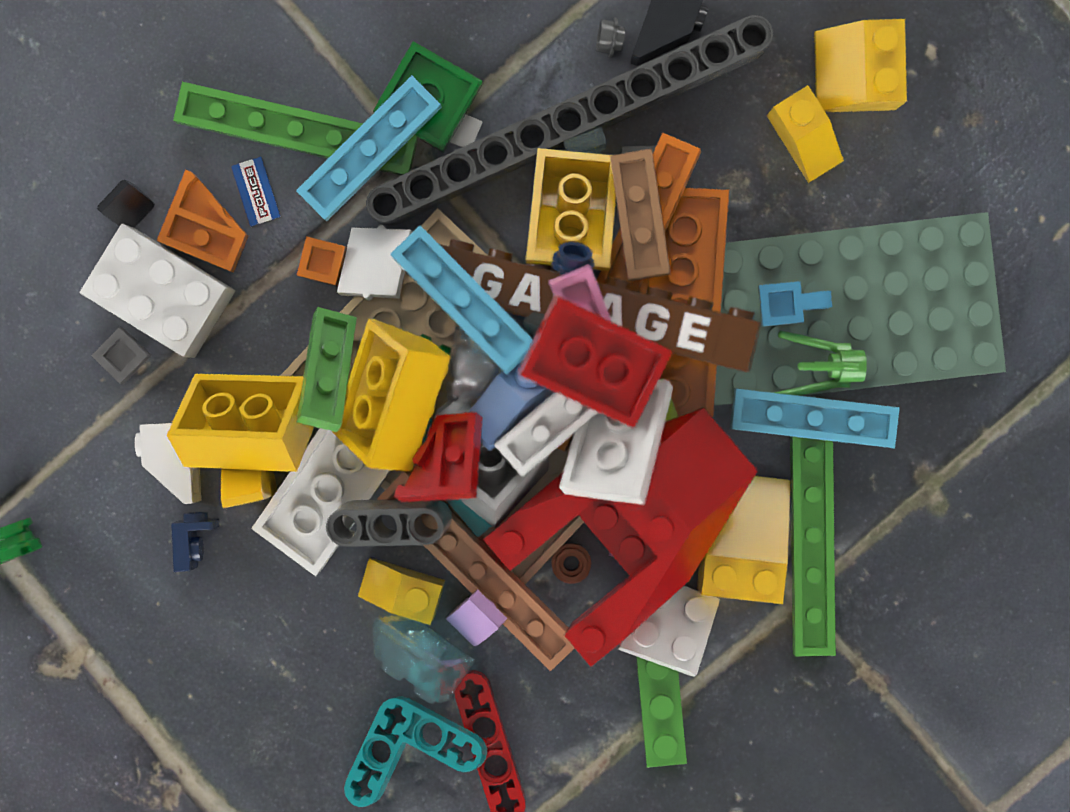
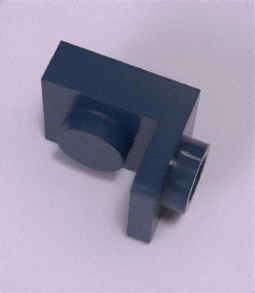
(186, 545)

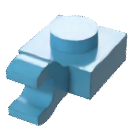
(785, 303)

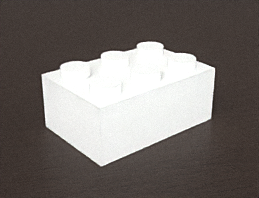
(157, 291)

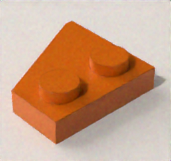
(202, 226)

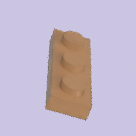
(640, 215)

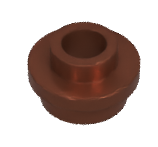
(577, 574)

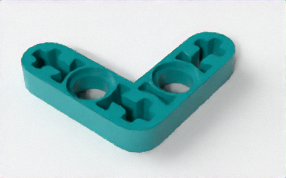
(409, 733)

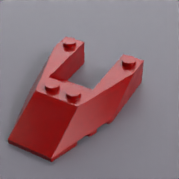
(658, 543)

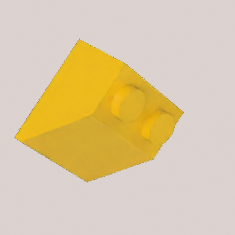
(861, 66)

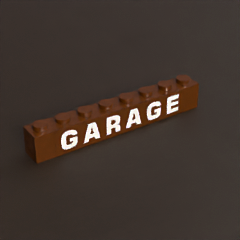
(685, 329)

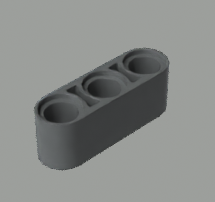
(374, 533)

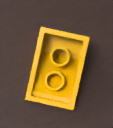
(572, 204)
(752, 547)

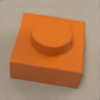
(321, 261)

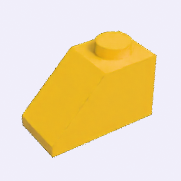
(806, 133)
(246, 486)
(401, 590)

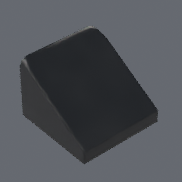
(126, 204)

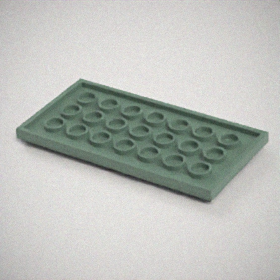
(902, 292)

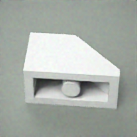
(164, 464)

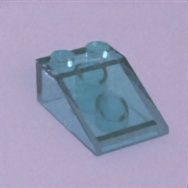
(420, 656)

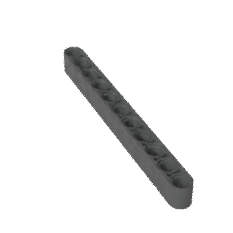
(582, 105)

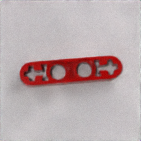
(496, 744)

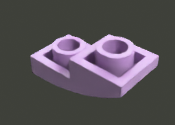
(476, 618)

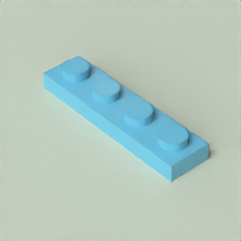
(369, 148)
(463, 299)
(814, 418)

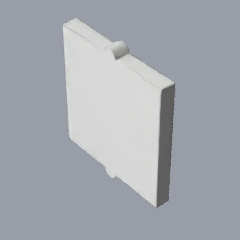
(369, 266)

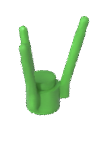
(844, 366)

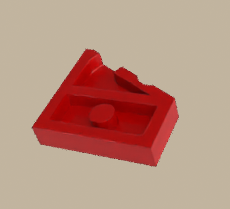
(446, 461)

